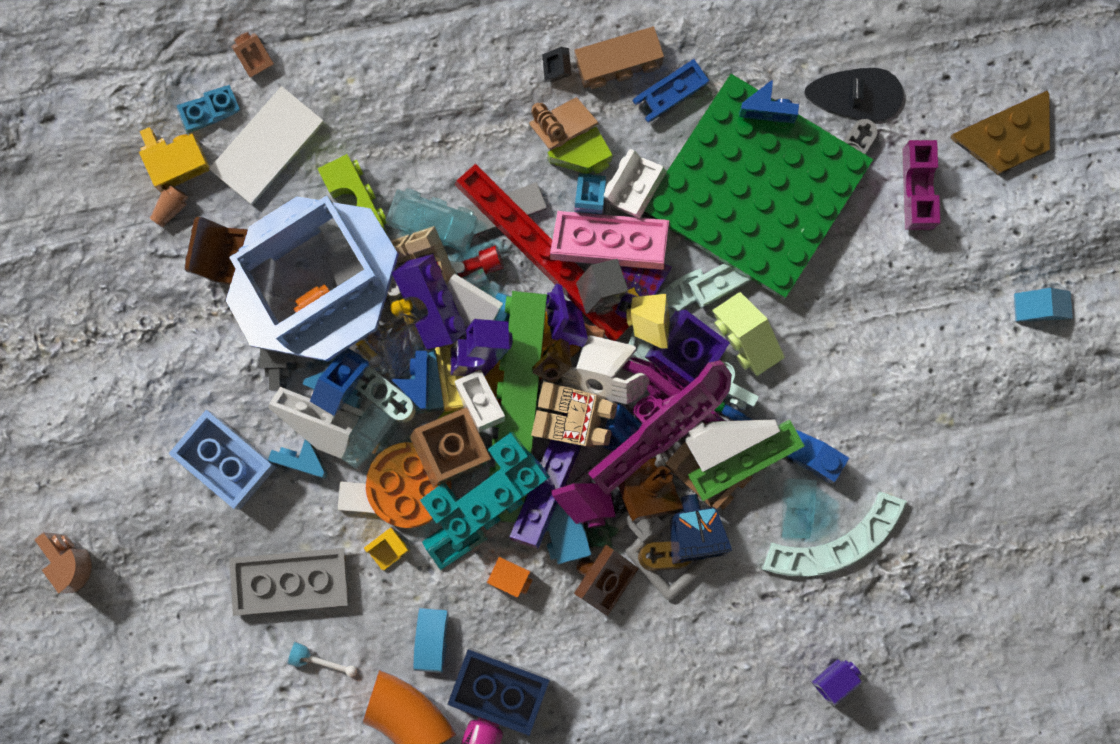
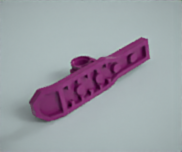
(661, 384)
(664, 424)

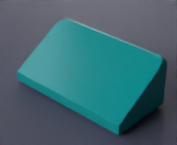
(443, 549)

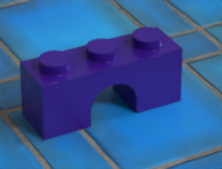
(424, 281)
(483, 348)

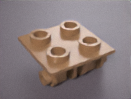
(561, 123)

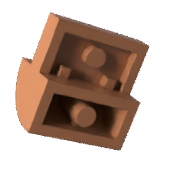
(68, 566)

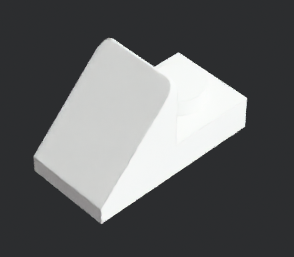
(479, 401)

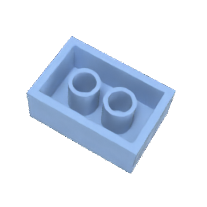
(222, 460)

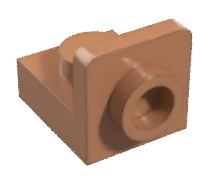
(251, 53)

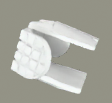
(602, 371)

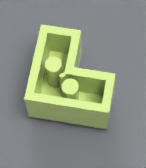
(748, 333)

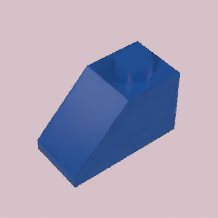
(339, 381)
(819, 458)

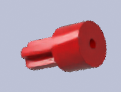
(488, 259)

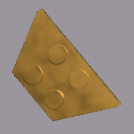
(1010, 135)

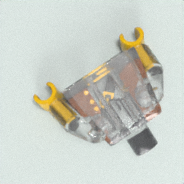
(393, 343)

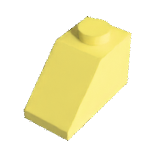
(650, 319)

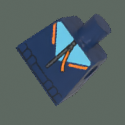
(697, 533)

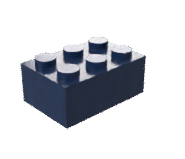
(498, 691)

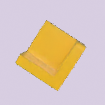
(387, 548)

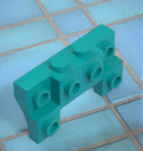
(502, 491)

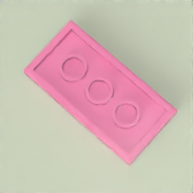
(609, 237)

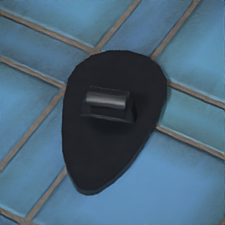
(858, 93)

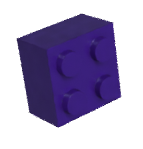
(689, 348)

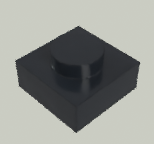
(556, 64)

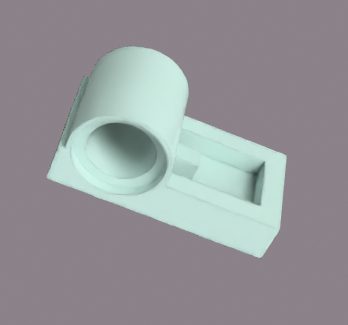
(739, 396)

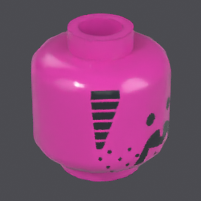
(482, 732)

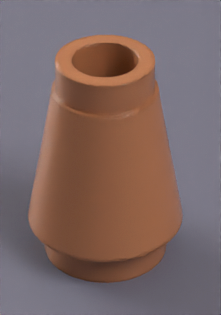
(168, 205)

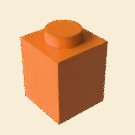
(510, 577)

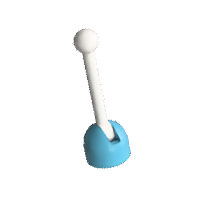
(301, 656)

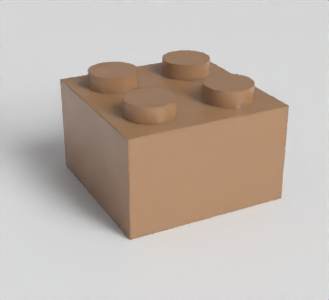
(449, 447)

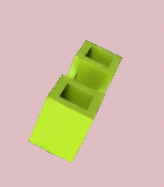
(342, 178)

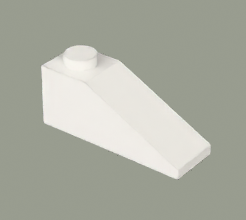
(314, 424)
(724, 439)

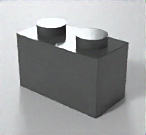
(602, 287)

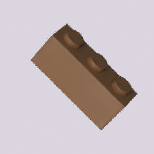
(619, 58)

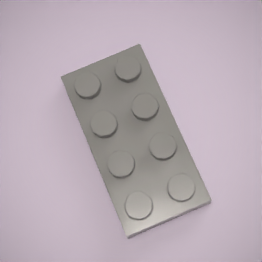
(288, 581)

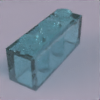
(413, 213)

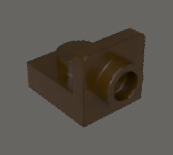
(554, 361)

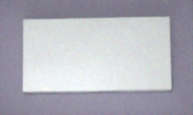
(266, 145)

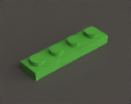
(747, 462)

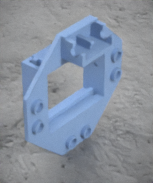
(337, 317)

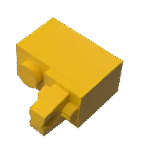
(174, 161)

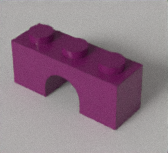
(920, 201)

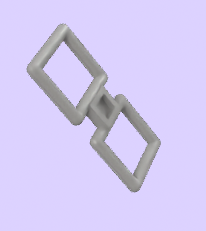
(647, 531)

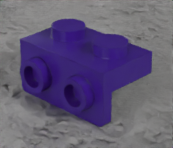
(565, 318)

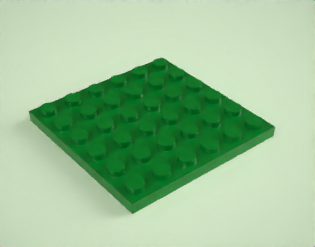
(757, 189)

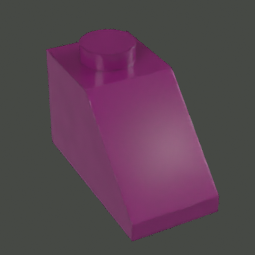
(585, 503)

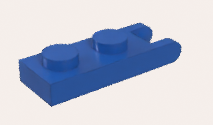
(673, 89)

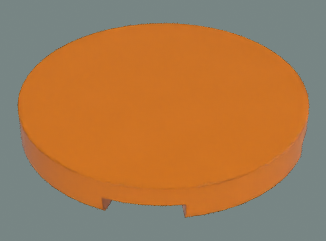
(396, 486)

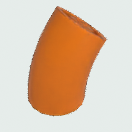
(405, 713)

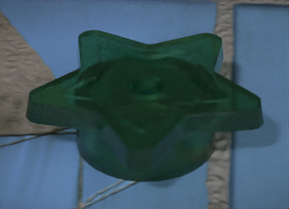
(597, 540)

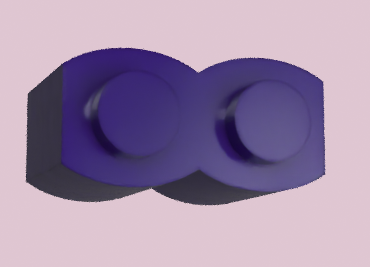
(837, 681)

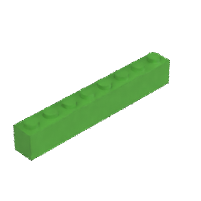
(520, 385)

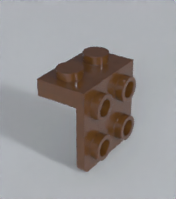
(211, 248)

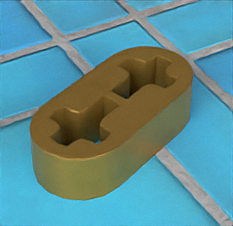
(664, 563)

